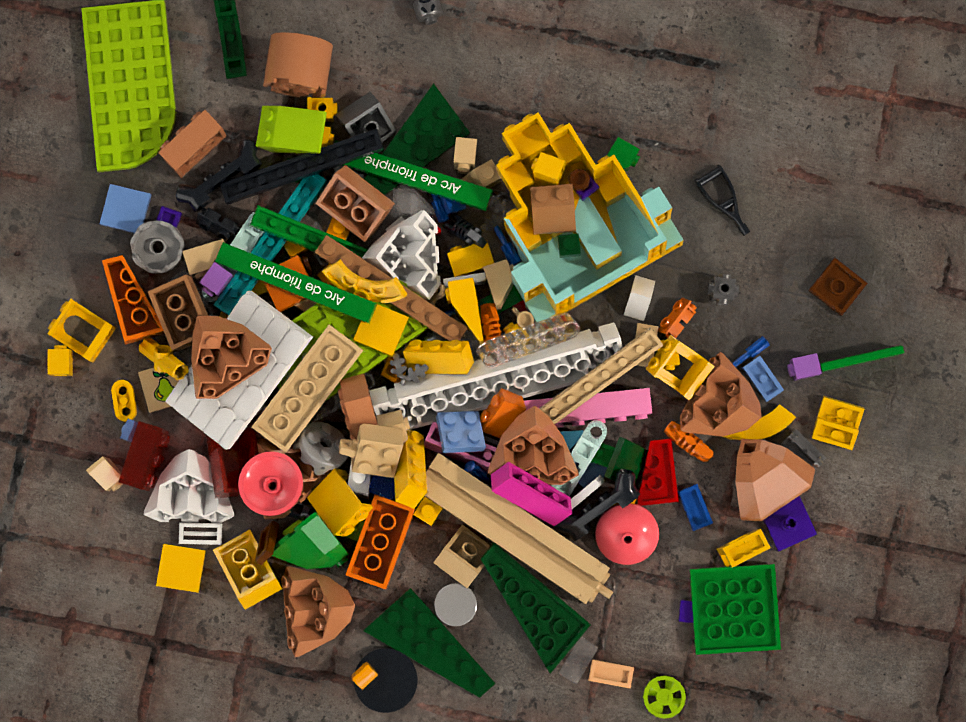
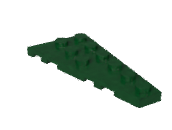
(423, 137)
(542, 615)
(422, 637)

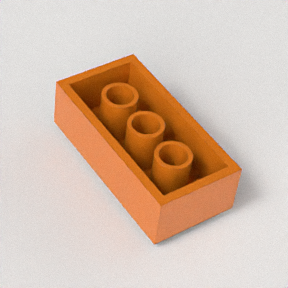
(380, 542)

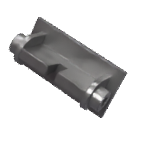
(804, 449)

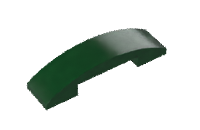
(230, 38)

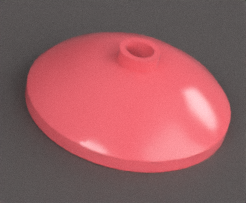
(263, 471)
(629, 521)

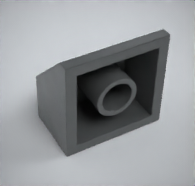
(365, 116)

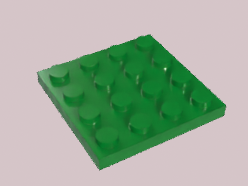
(735, 609)

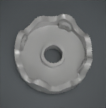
(143, 242)
(314, 453)

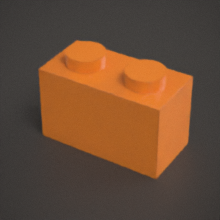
(501, 412)

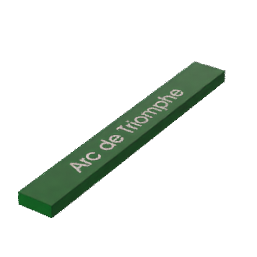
(423, 180)
(296, 282)

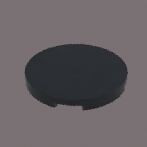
(393, 685)

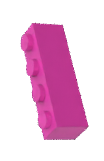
(531, 494)

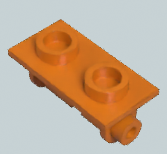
(682, 310)

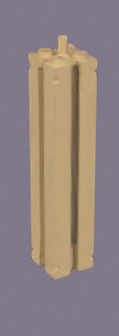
(516, 531)

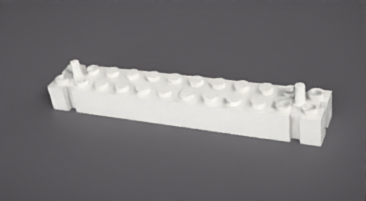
(525, 376)

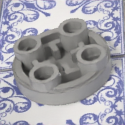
(455, 604)

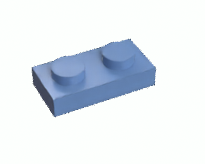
(762, 379)

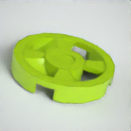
(664, 696)

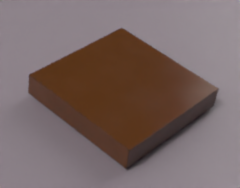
(837, 286)

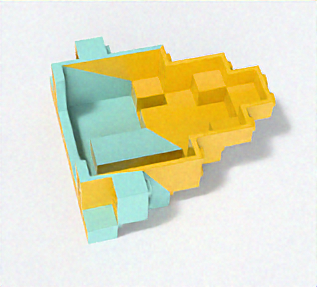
(614, 223)

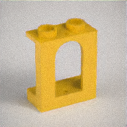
(72, 308)
(694, 376)
(743, 548)

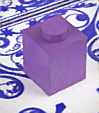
(215, 280)
(804, 367)

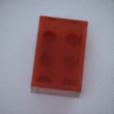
(144, 456)
(228, 463)

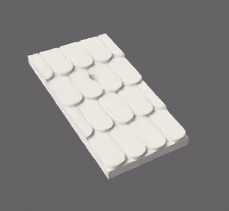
(230, 414)

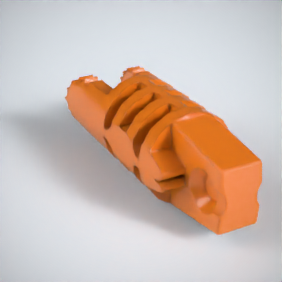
(490, 321)
(688, 442)

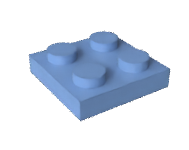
(460, 431)

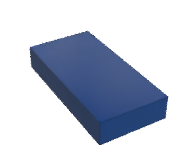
(695, 507)

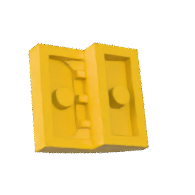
(837, 422)

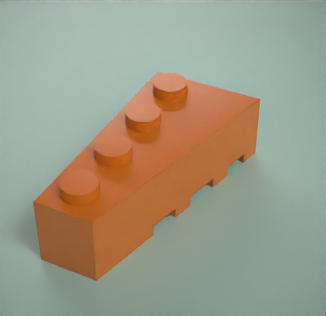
(132, 307)

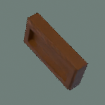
(267, 542)

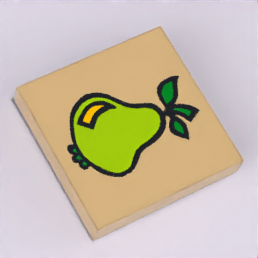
(156, 388)

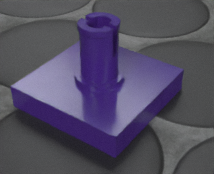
(789, 525)

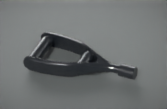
(728, 203)

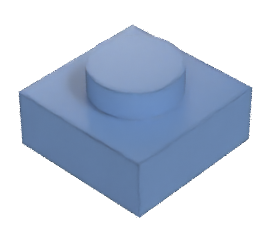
(128, 430)

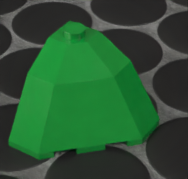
(311, 545)

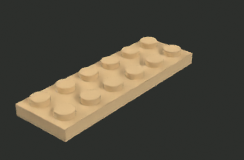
(307, 388)

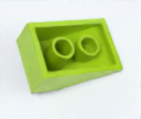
(290, 130)

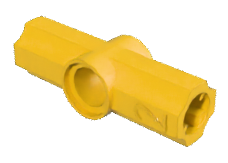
(163, 358)

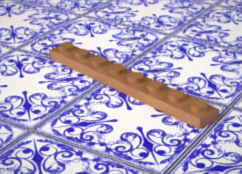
(411, 304)

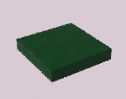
(626, 456)

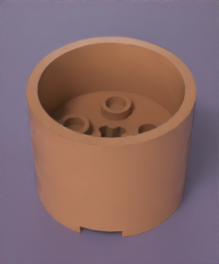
(298, 65)

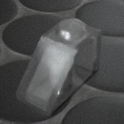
(409, 202)

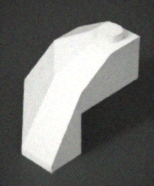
(409, 254)
(187, 492)

